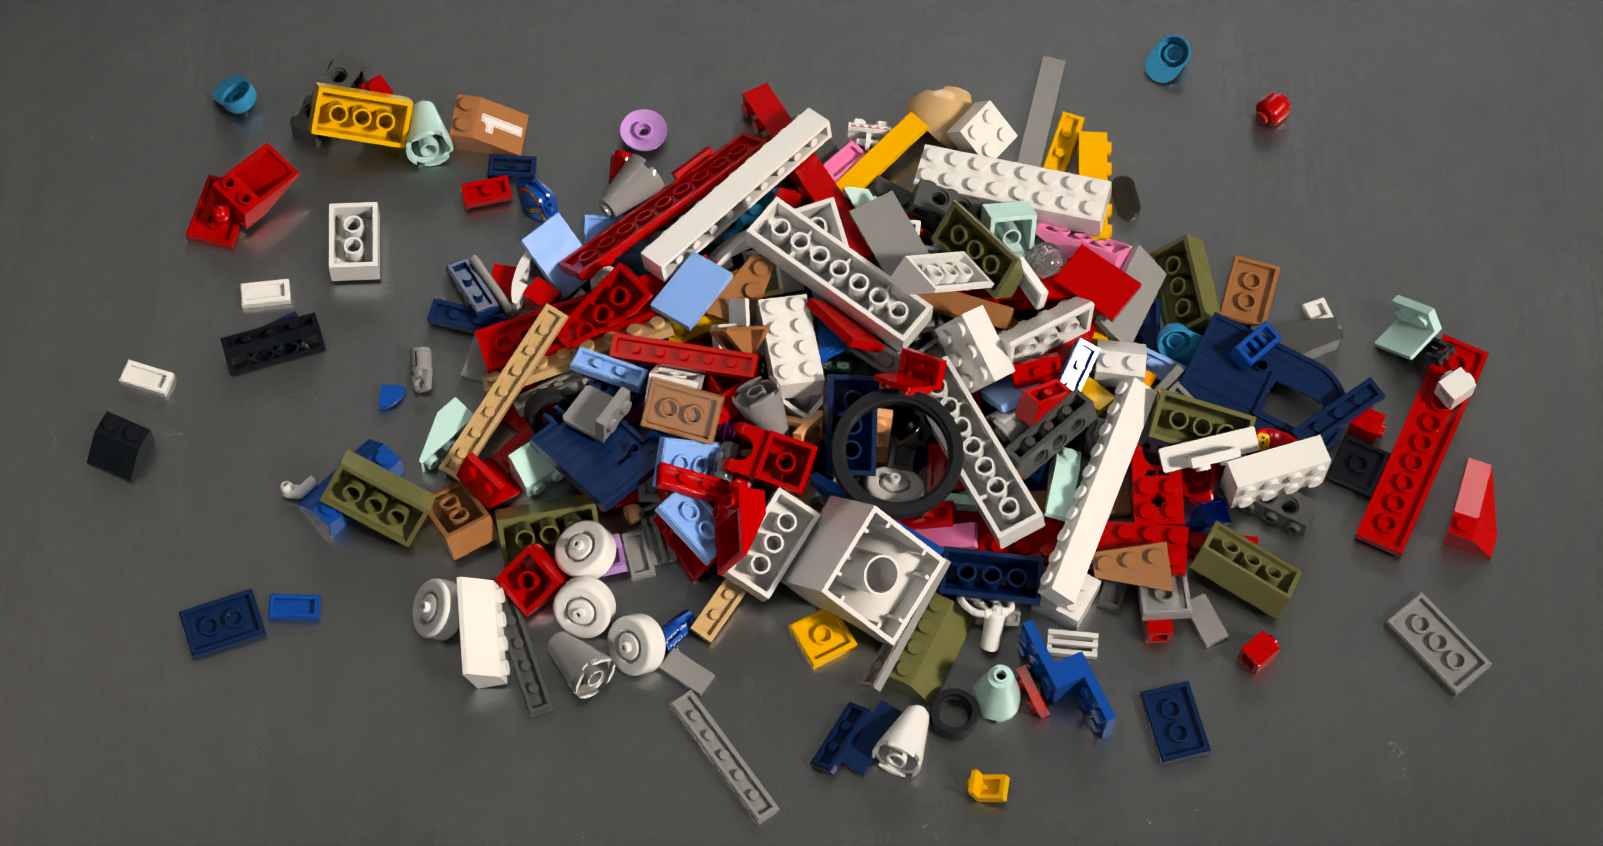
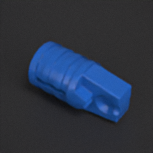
(677, 628)

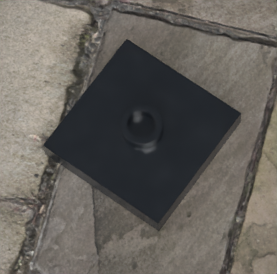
(1358, 465)

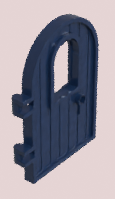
(1219, 380)
(594, 464)

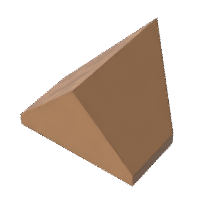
(740, 338)

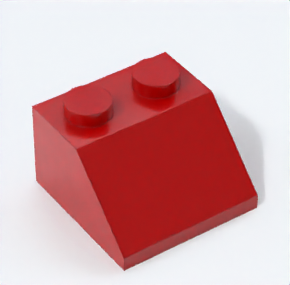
(532, 579)

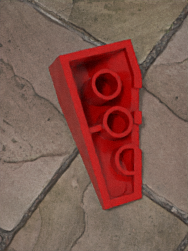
(611, 302)
(1473, 516)

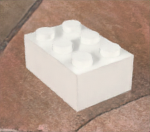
(354, 241)
(975, 349)

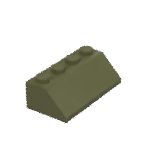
(963, 232)
(1188, 288)
(1184, 418)
(378, 498)
(540, 523)
(1246, 569)
(931, 650)

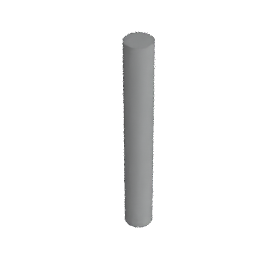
(492, 285)

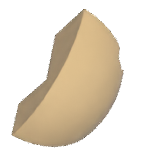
(940, 110)

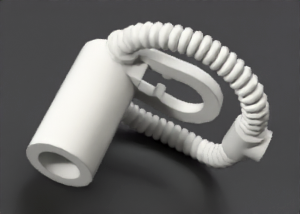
(993, 620)

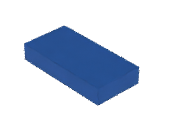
(294, 607)

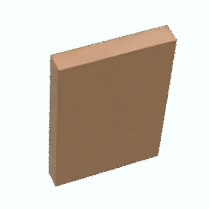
(1249, 291)
(682, 410)

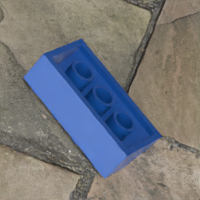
(328, 517)

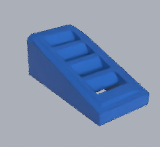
(1244, 356)

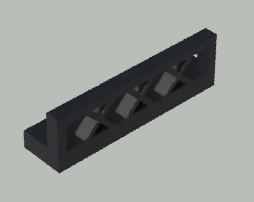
(272, 338)

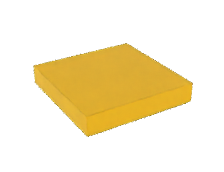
(822, 637)

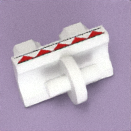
(866, 134)

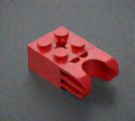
(768, 453)
(1151, 484)

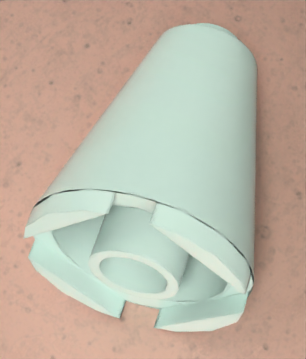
(427, 136)
(997, 694)

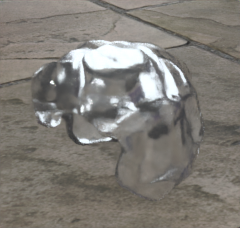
(1045, 259)

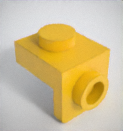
(988, 786)

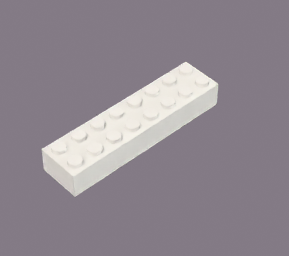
(1055, 195)
(838, 274)
(986, 467)

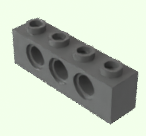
(341, 68)
(923, 207)
(1051, 433)
(1295, 523)

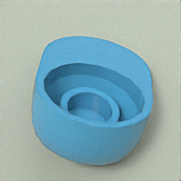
(1168, 58)
(235, 94)
(1178, 342)

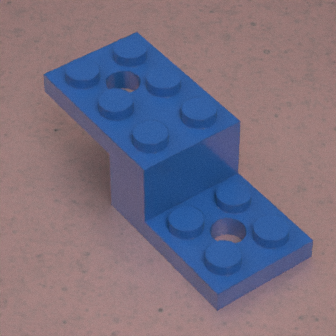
(1066, 679)

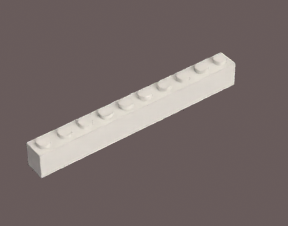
(736, 194)
(1097, 492)

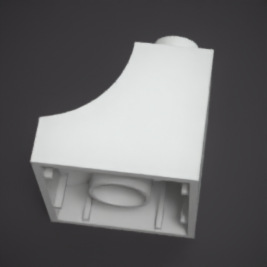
(863, 568)

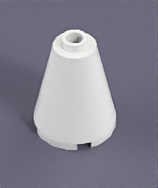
(904, 743)

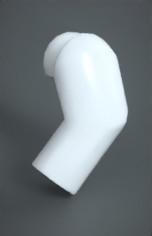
(294, 491)

